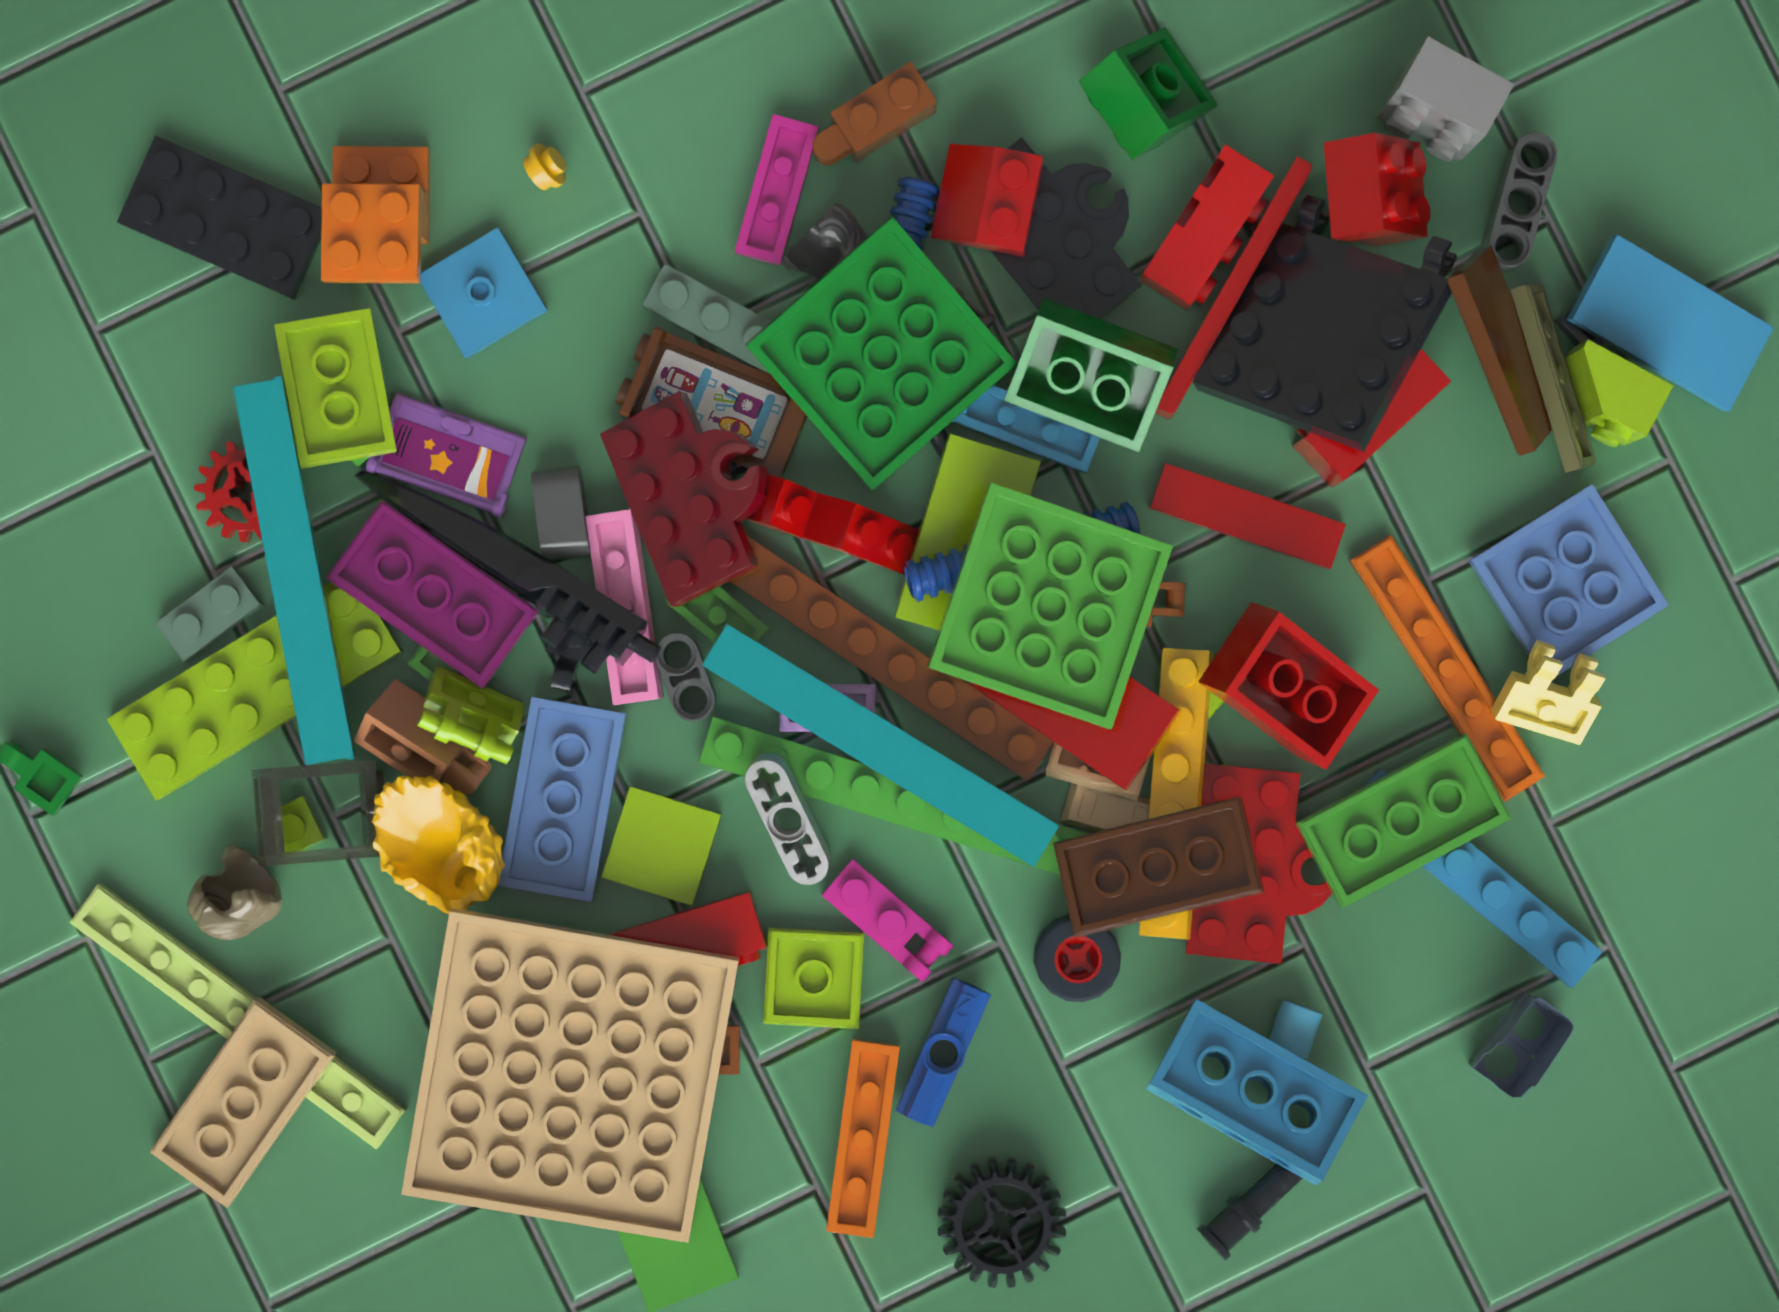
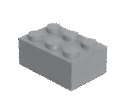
(1444, 101)

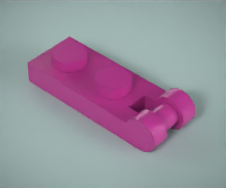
(886, 918)

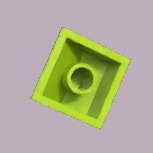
(1615, 394)

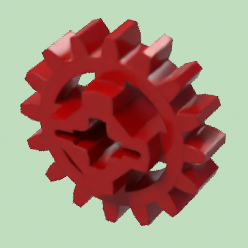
(228, 496)

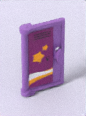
(443, 461)

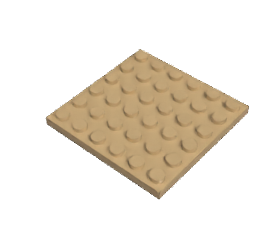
(569, 1075)

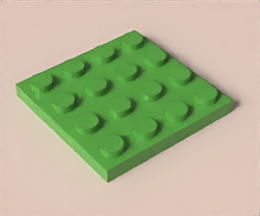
(1049, 606)

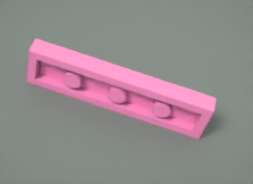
(622, 577)

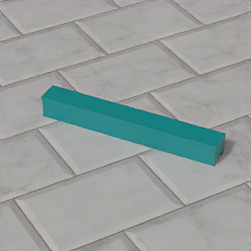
(294, 571)
(880, 745)

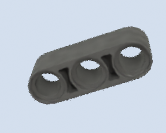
(1533, 186)

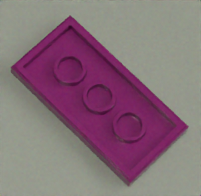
(432, 594)

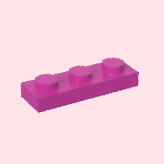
(776, 190)

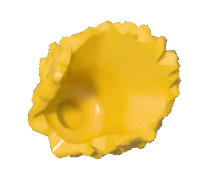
(436, 843)

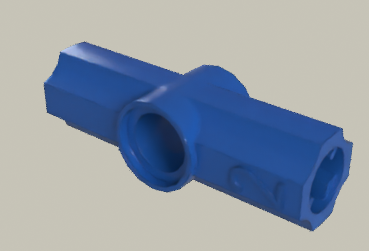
(932, 1081)

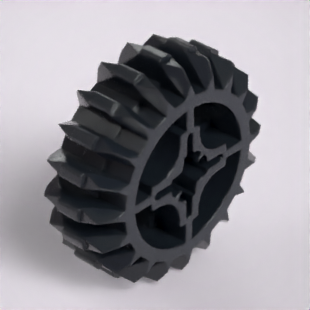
(1021, 1212)

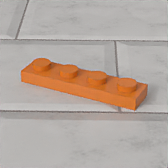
(863, 1138)

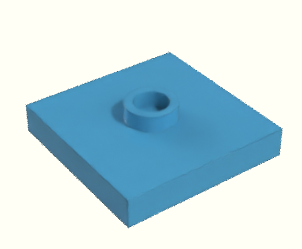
(482, 293)

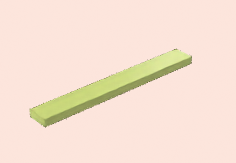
(223, 1004)

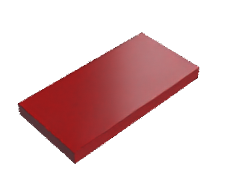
(1115, 753)

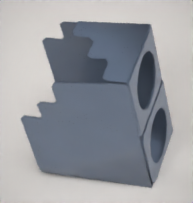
(1543, 1048)

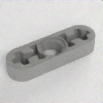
(813, 844)

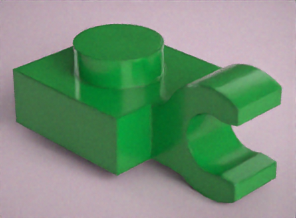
(43, 779)

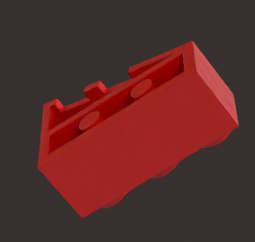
(1208, 229)

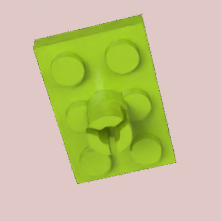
(335, 388)

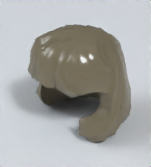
(237, 898)

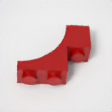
(836, 524)

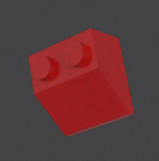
(987, 198)

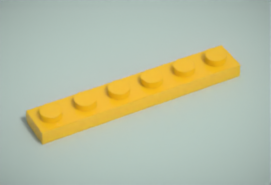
(1180, 758)

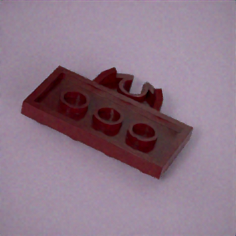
(686, 496)

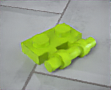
(485, 710)

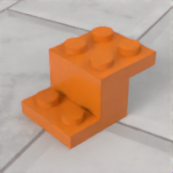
(375, 215)

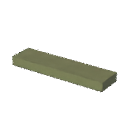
(1553, 377)

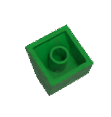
(1147, 92)

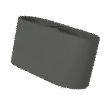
(560, 512)
(691, 675)

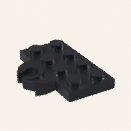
(1072, 243)

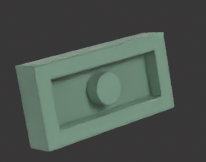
(209, 613)

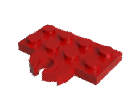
(1255, 924)

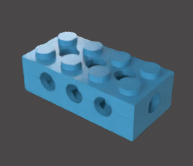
(1286, 1078)

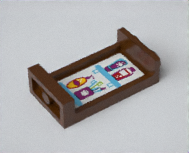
(721, 393)

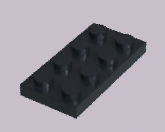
(223, 217)

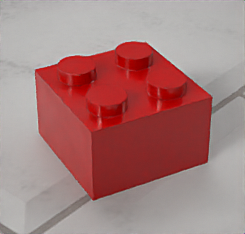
(1376, 189)

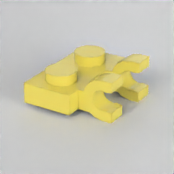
(1550, 708)

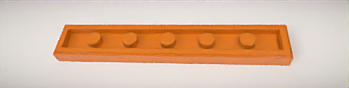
(1445, 665)

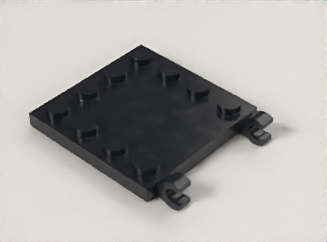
(1326, 330)

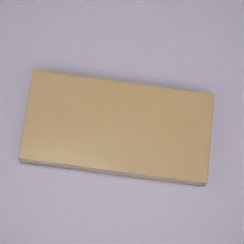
(243, 1102)

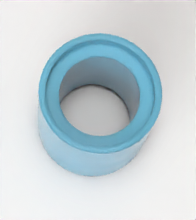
(1295, 1028)

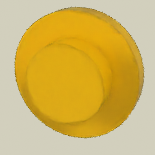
(545, 166)

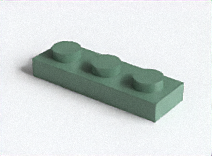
(705, 314)

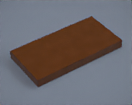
(1501, 347)
(1158, 867)

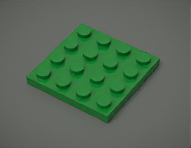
(881, 353)

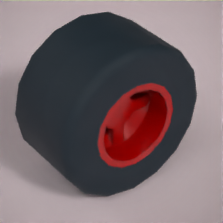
(1086, 971)

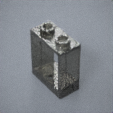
(269, 812)

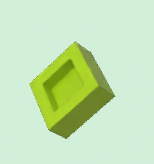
(300, 825)

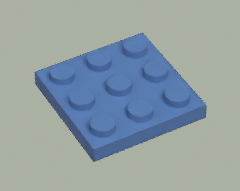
(1569, 579)

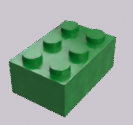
(1091, 374)

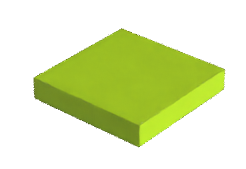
(661, 845)
(813, 978)

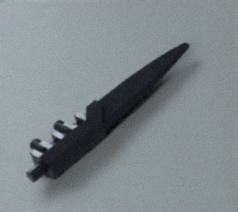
(537, 579)

